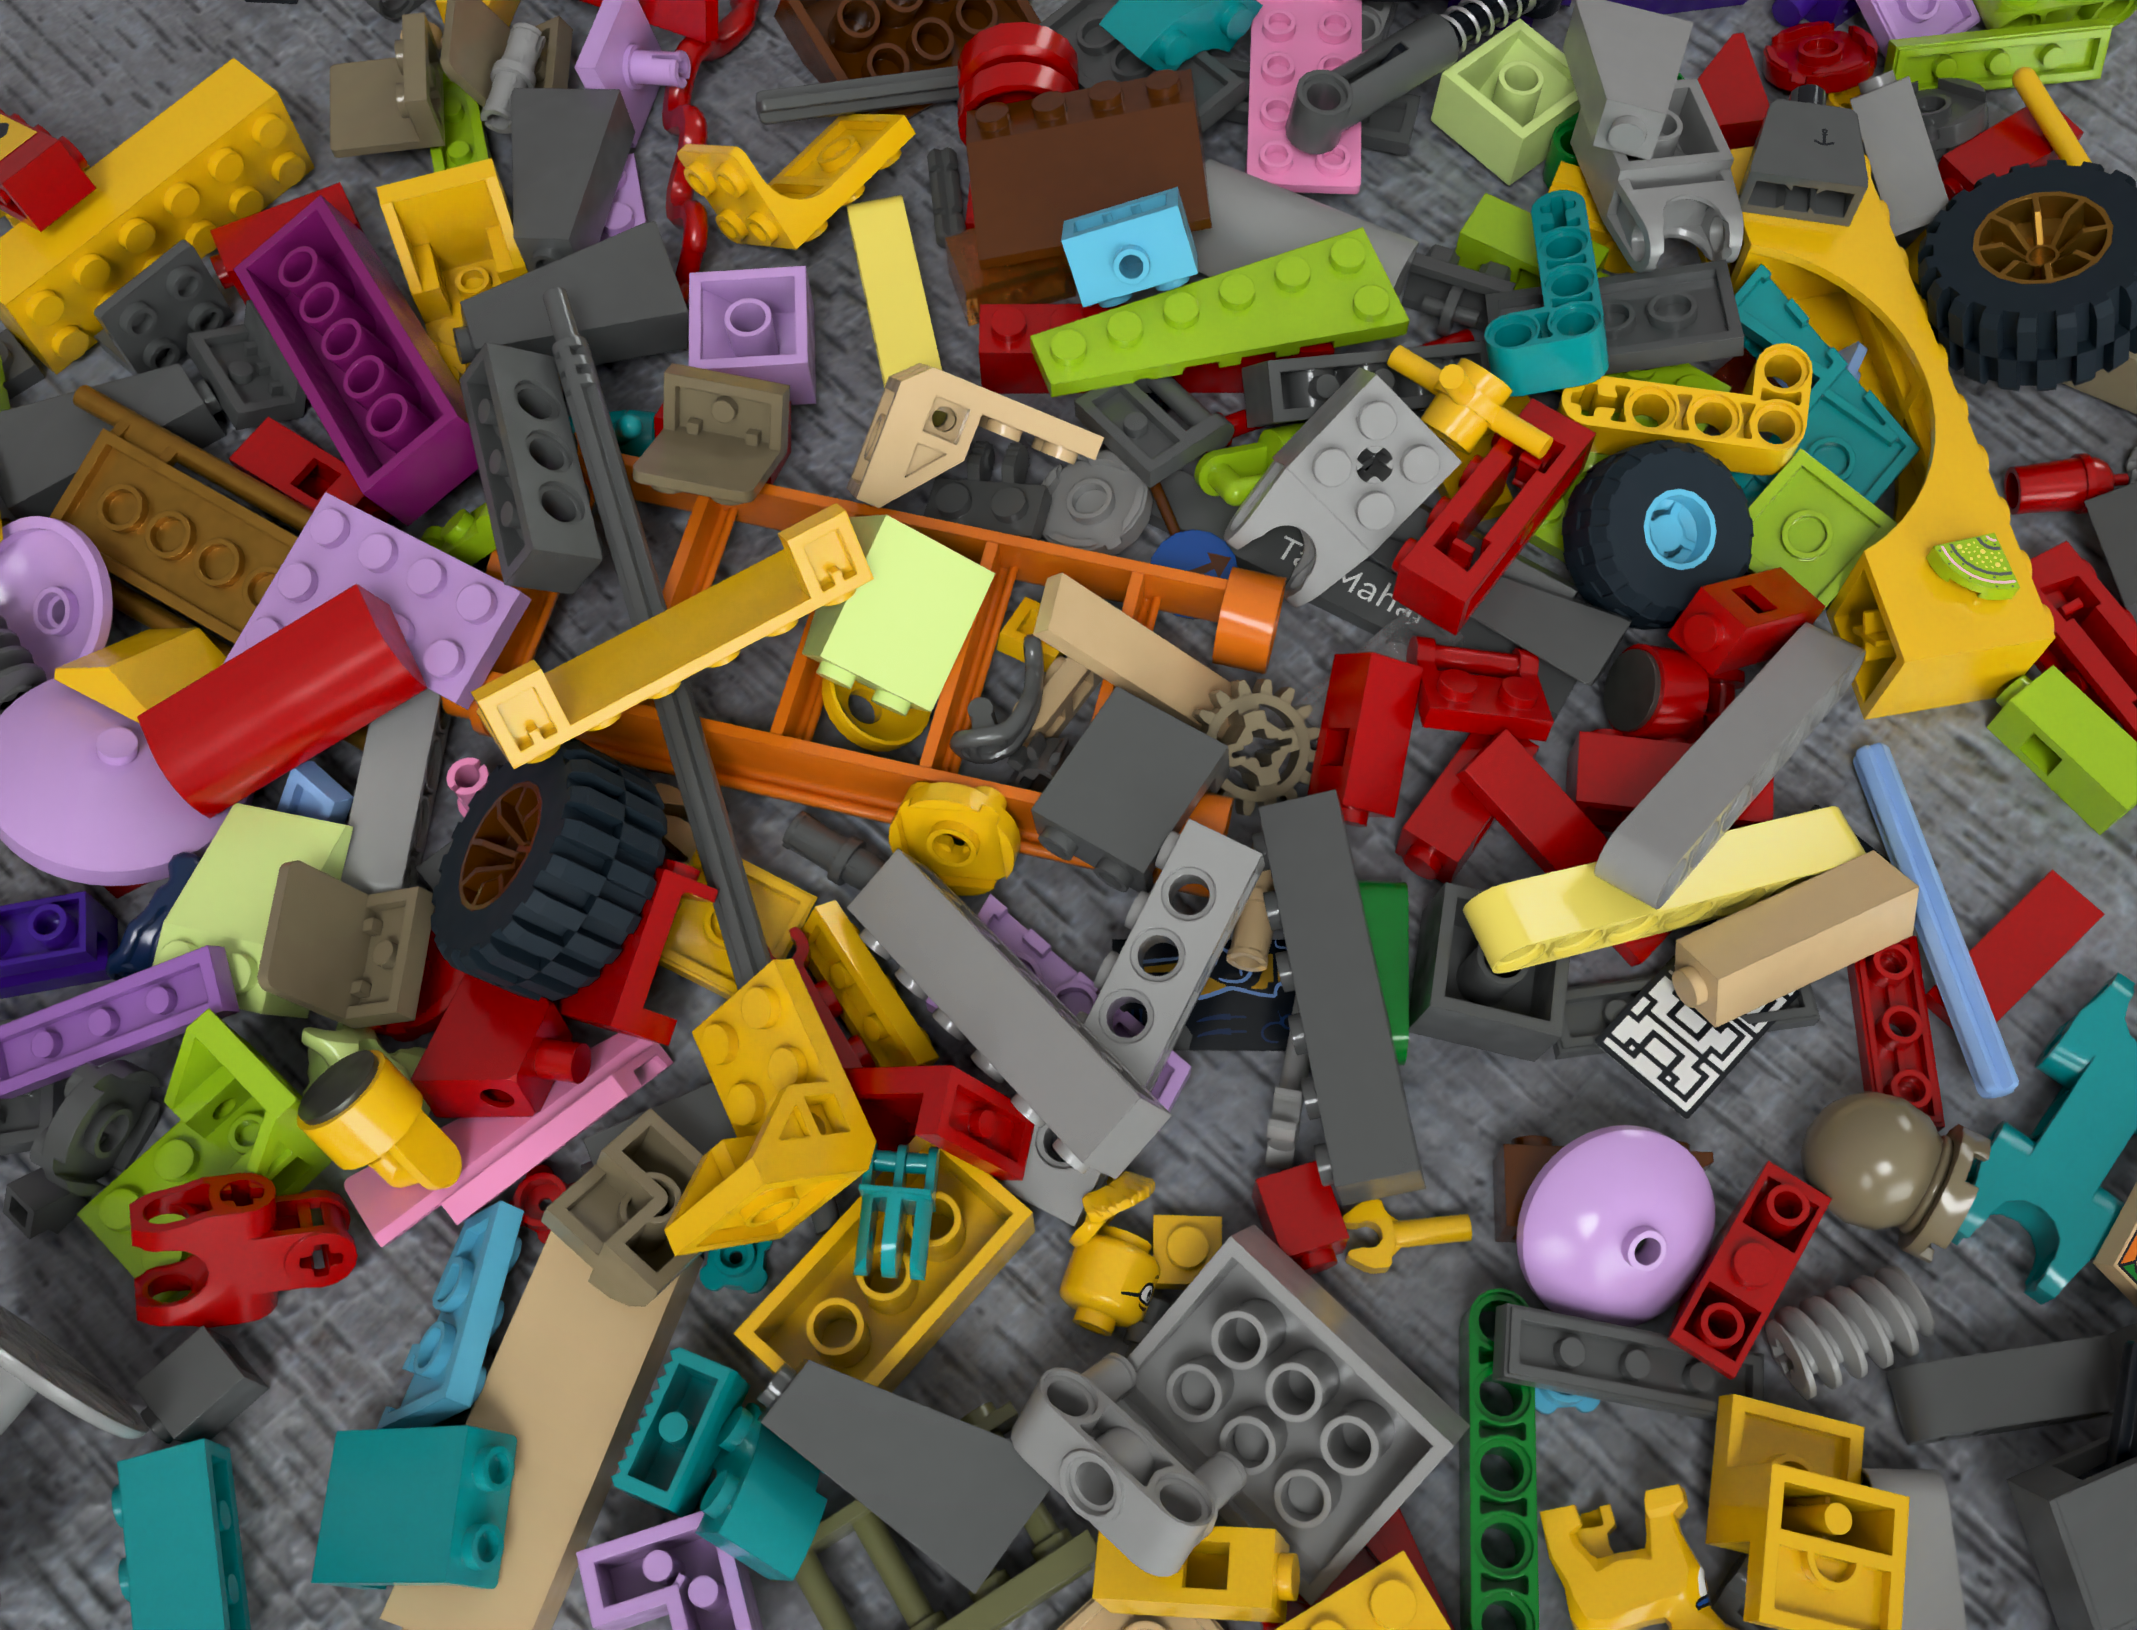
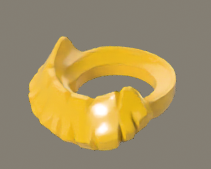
(1105, 1203)

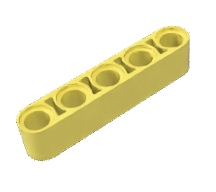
(893, 287)

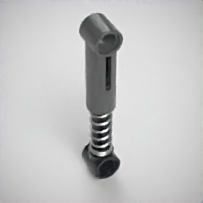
(1340, 98)

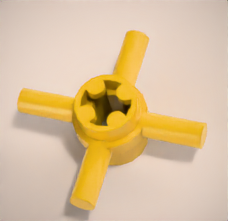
(1467, 404)

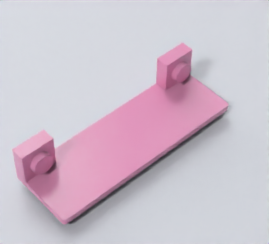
(1284, 46)

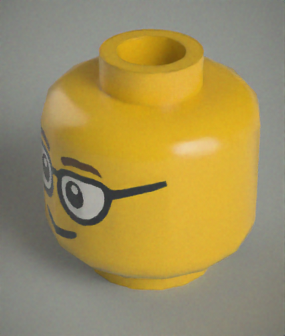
(1110, 1280)

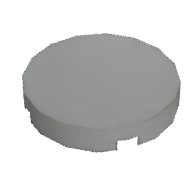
(1096, 504)

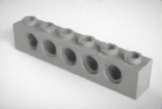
(1185, 858)

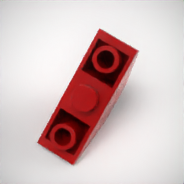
(1747, 1269)

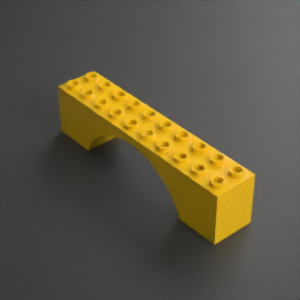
(1921, 635)

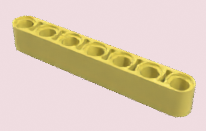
(1580, 913)

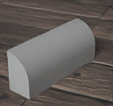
(1265, 220)

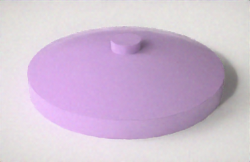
(88, 793)

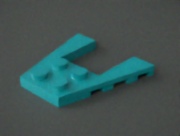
(1845, 424)

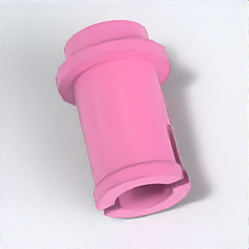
(465, 779)

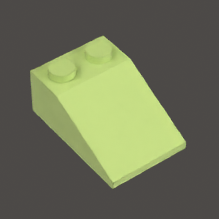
(234, 891)

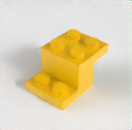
(1814, 1536)

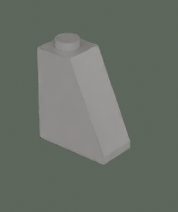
(1624, 72)
(1899, 151)

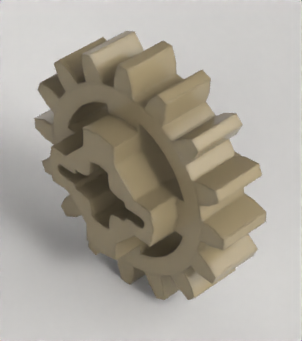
(1249, 721)

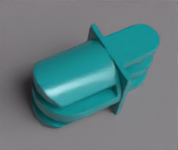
(897, 1203)

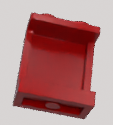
(620, 992)
(945, 1111)

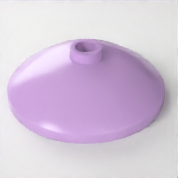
(54, 590)
(1593, 1211)

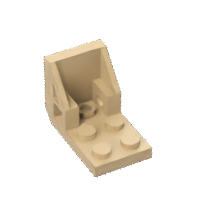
(908, 450)

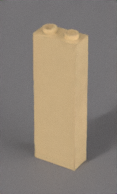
(571, 1396)

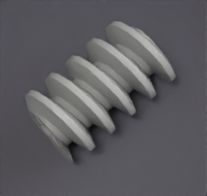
(1848, 1326)

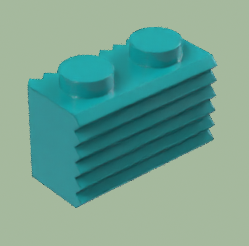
(680, 1433)

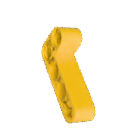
(1680, 408)

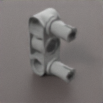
(1116, 1468)

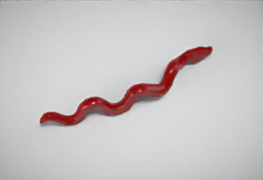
(691, 127)

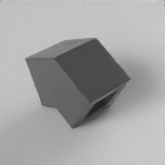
(40, 1205)

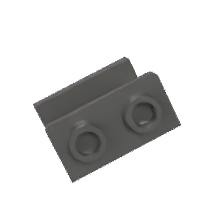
(1127, 789)

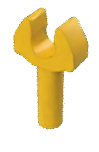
(1399, 1234)

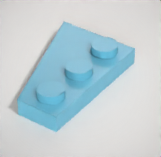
(468, 1295)

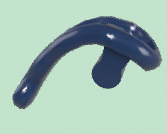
(143, 932)

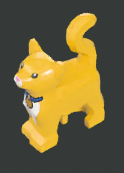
(1631, 1586)

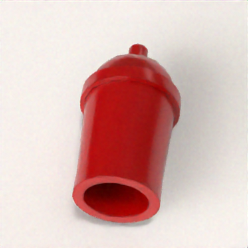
(2059, 484)

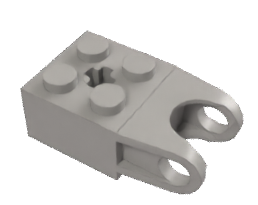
(1677, 194)
(1320, 492)

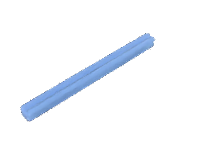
(1936, 924)

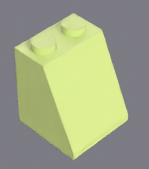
(904, 623)

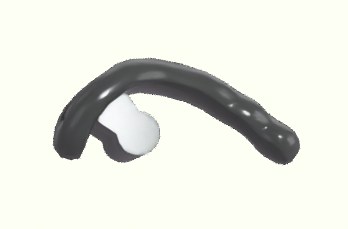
(992, 741)

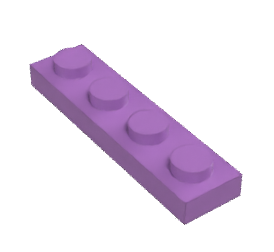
(114, 1020)

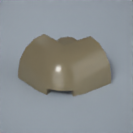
(621, 1208)

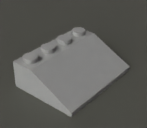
(1299, 1395)

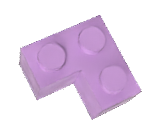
(667, 1574)

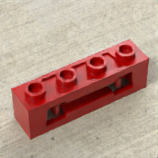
(1435, 569)
(2092, 633)

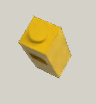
(1225, 1577)

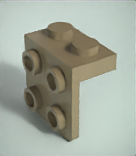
(478, 38)
(717, 435)
(345, 949)

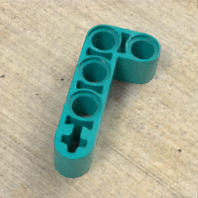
(1567, 337)

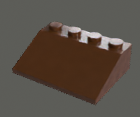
(889, 36)
(1078, 155)

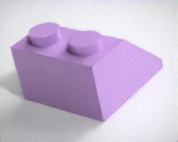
(755, 326)

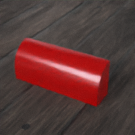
(282, 701)

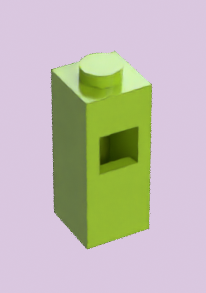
(1506, 236)
(2070, 746)

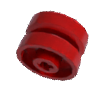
(1012, 66)

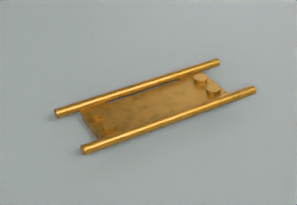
(173, 530)

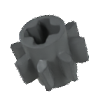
(1038, 762)

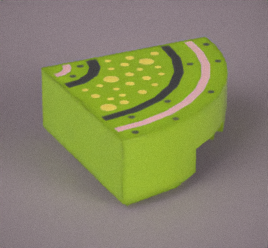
(1976, 565)

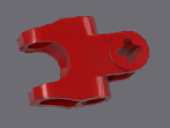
(241, 1248)

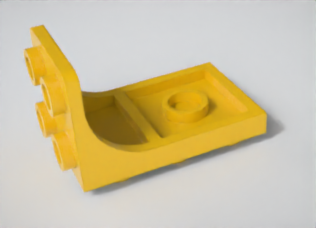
(806, 192)

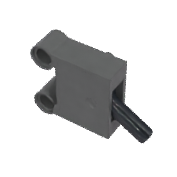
(2084, 1520)

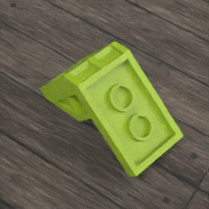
(232, 1121)

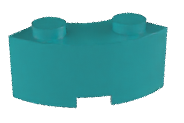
(1175, 30)
(762, 1499)

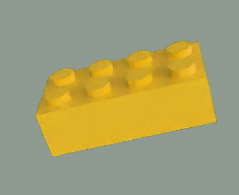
(881, 1324)

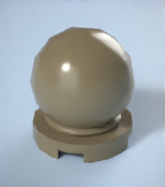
(1893, 1169)

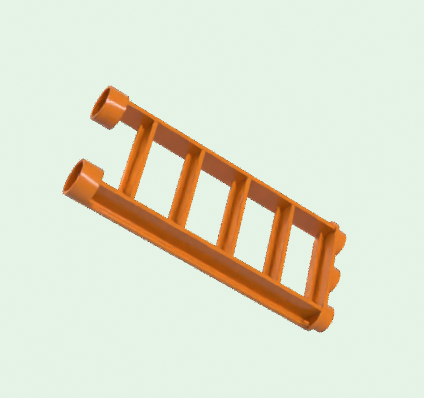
(871, 787)

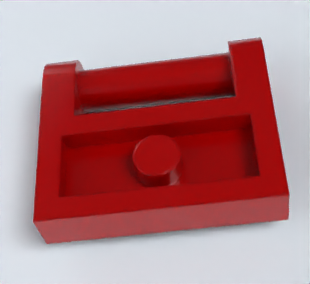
(1480, 703)

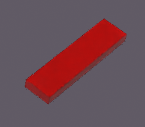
(1540, 817)

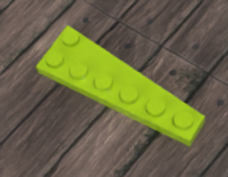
(1272, 305)

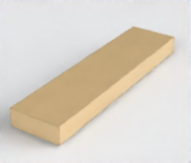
(1125, 651)

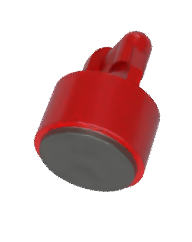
(1665, 694)

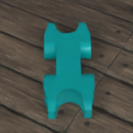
(2057, 1171)

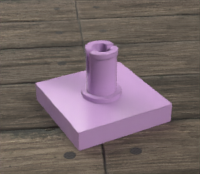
(627, 57)

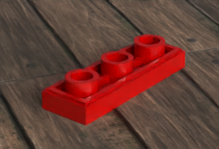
(1891, 991)

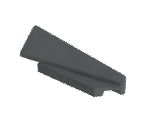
(1533, 609)

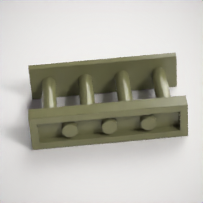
(998, 1600)

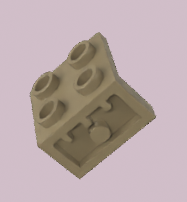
(390, 100)

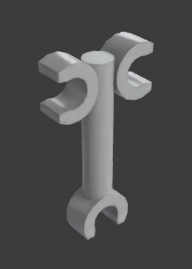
(1287, 1107)

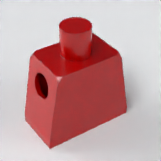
(497, 1054)

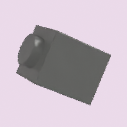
(198, 1388)

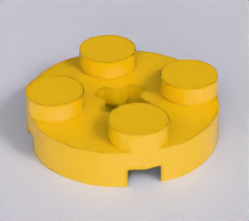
(963, 811)

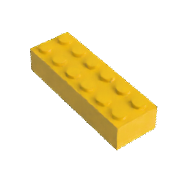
(188, 171)

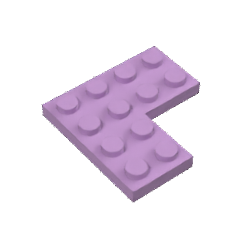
(445, 608)

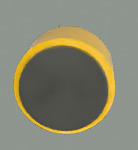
(373, 1117)

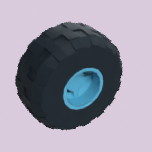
(1655, 530)

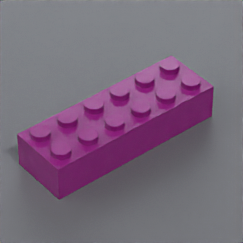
(362, 360)

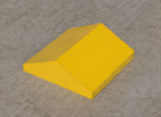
(142, 668)

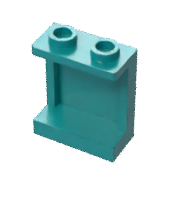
(415, 1508)

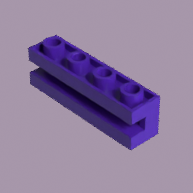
(54, 943)

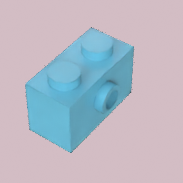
(1130, 249)

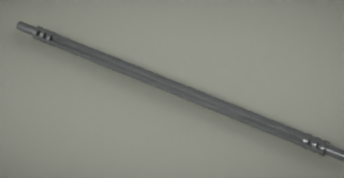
(678, 710)

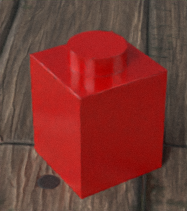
(1301, 1216)

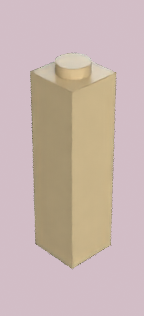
(1794, 938)

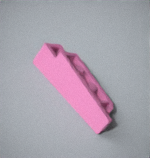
(504, 1149)

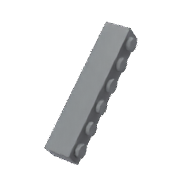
(1009, 1017)

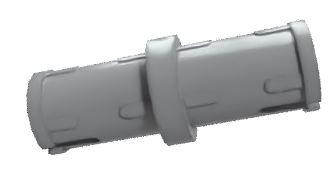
(512, 71)

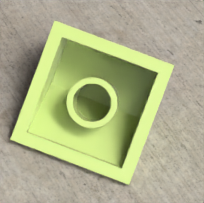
(1507, 100)

